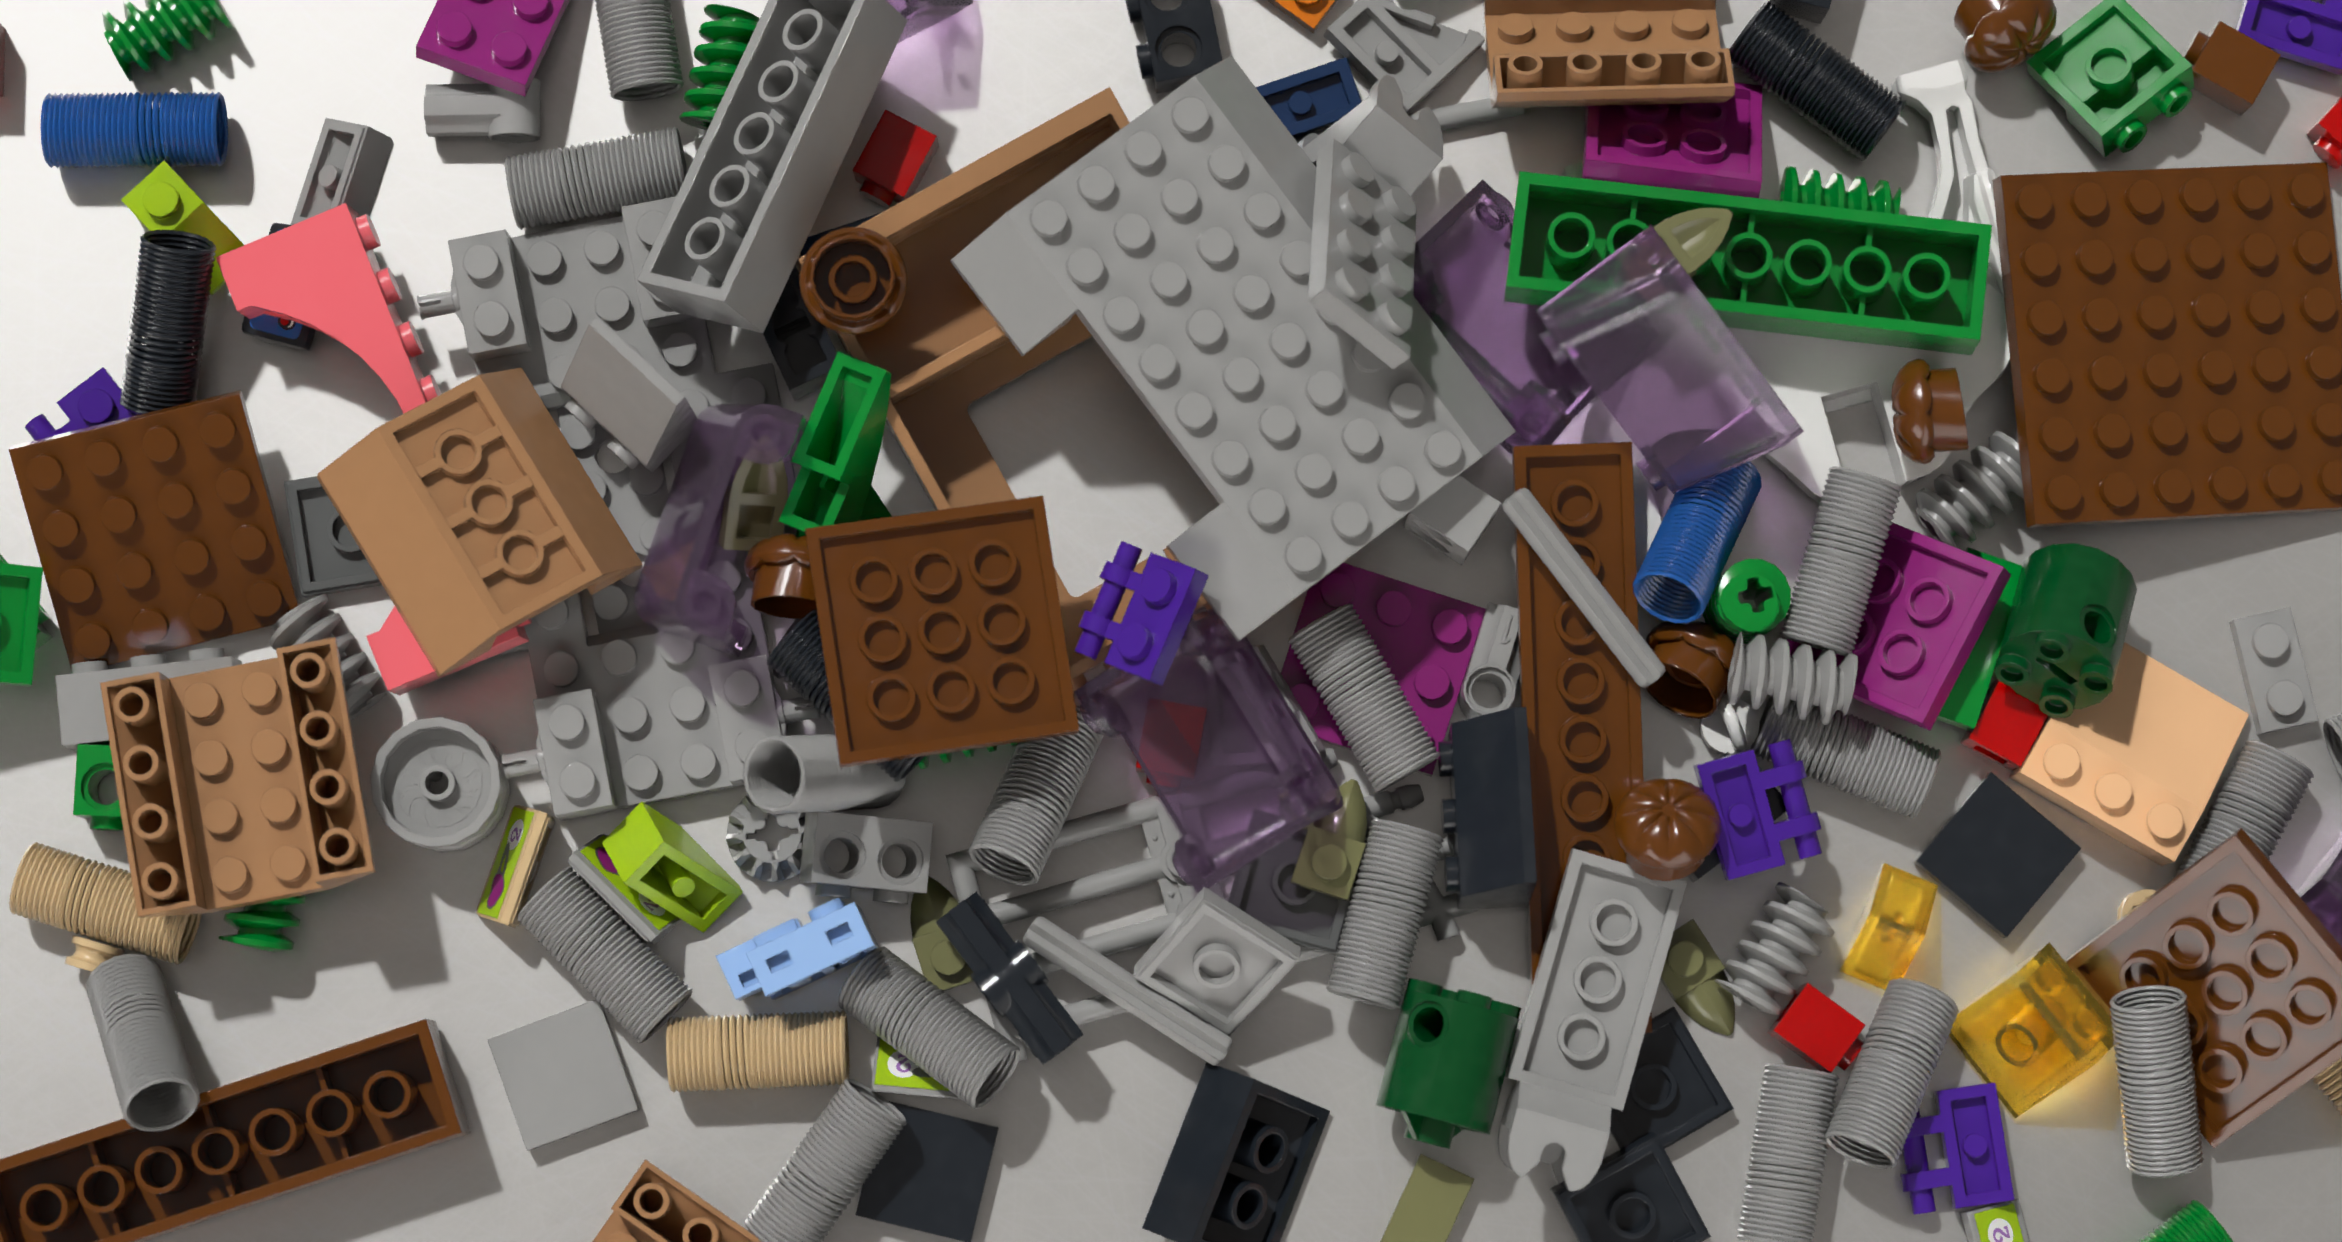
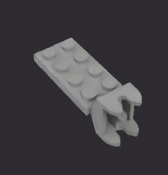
(1367, 217)
(1586, 1016)

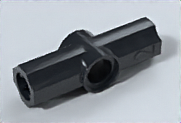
(1009, 978)

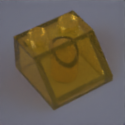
(2033, 1030)

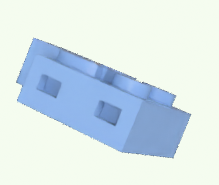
(798, 954)

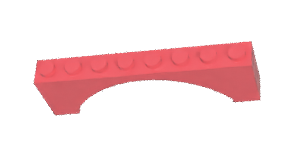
(332, 282)

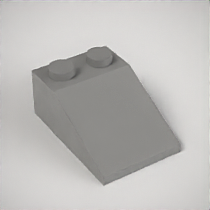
(626, 398)

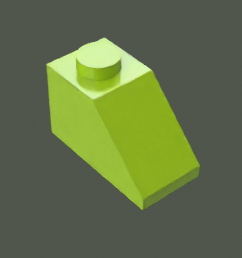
(168, 203)
(670, 867)

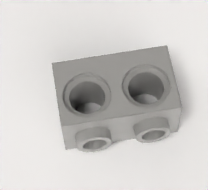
(1453, 518)
(866, 841)

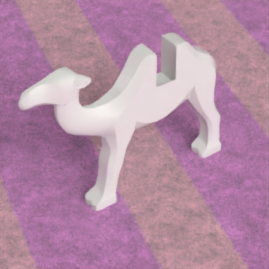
(1831, 374)

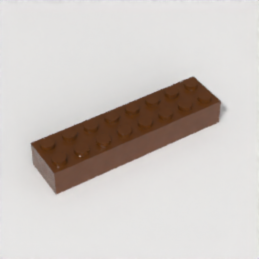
(239, 1144)

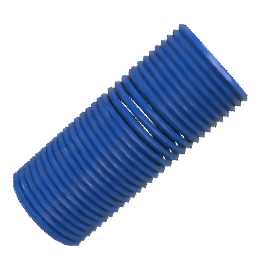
(122, 131)
(1695, 544)

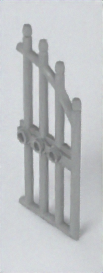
(1160, 834)

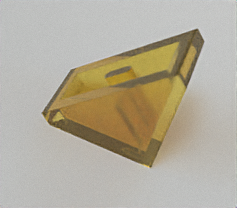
(1889, 927)

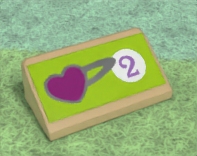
(515, 865)

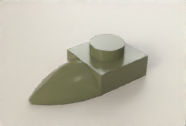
(1694, 235)
(753, 505)
(1334, 847)
(934, 951)
(1690, 979)

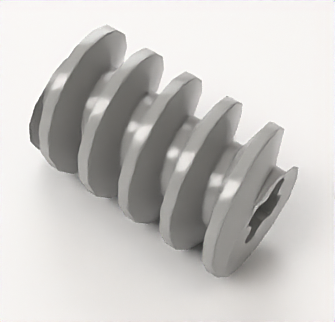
(1972, 491)
(306, 625)
(1791, 677)
(1777, 950)

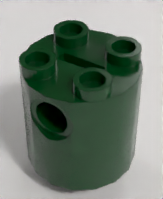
(2066, 628)
(1447, 1061)

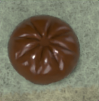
(2003, 31)
(853, 280)
(1927, 411)
(781, 577)
(1695, 667)
(1666, 828)

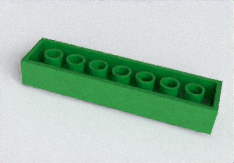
(1778, 265)

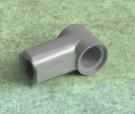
(482, 111)
(1493, 659)

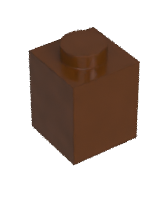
(2229, 66)

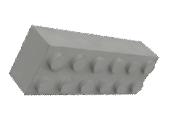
(770, 158)

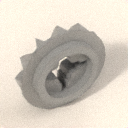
(754, 855)

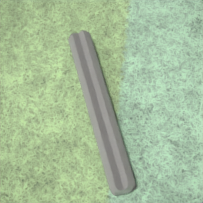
(1583, 587)
(1127, 991)

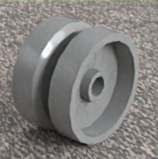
(420, 755)

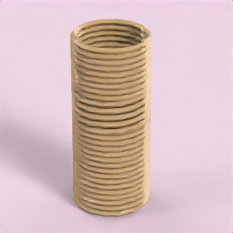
(57, 886)
(772, 1047)

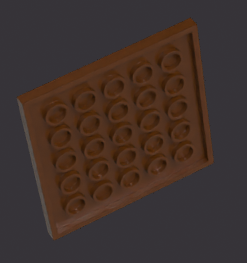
(2173, 342)

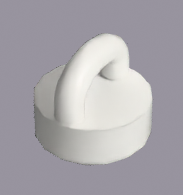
(1730, 727)

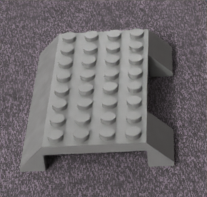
(1193, 277)

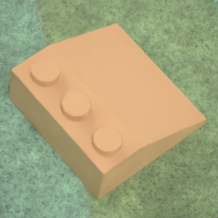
(2137, 758)

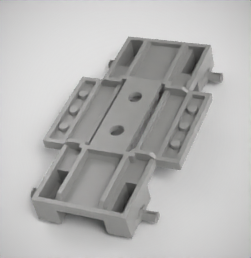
(633, 706)

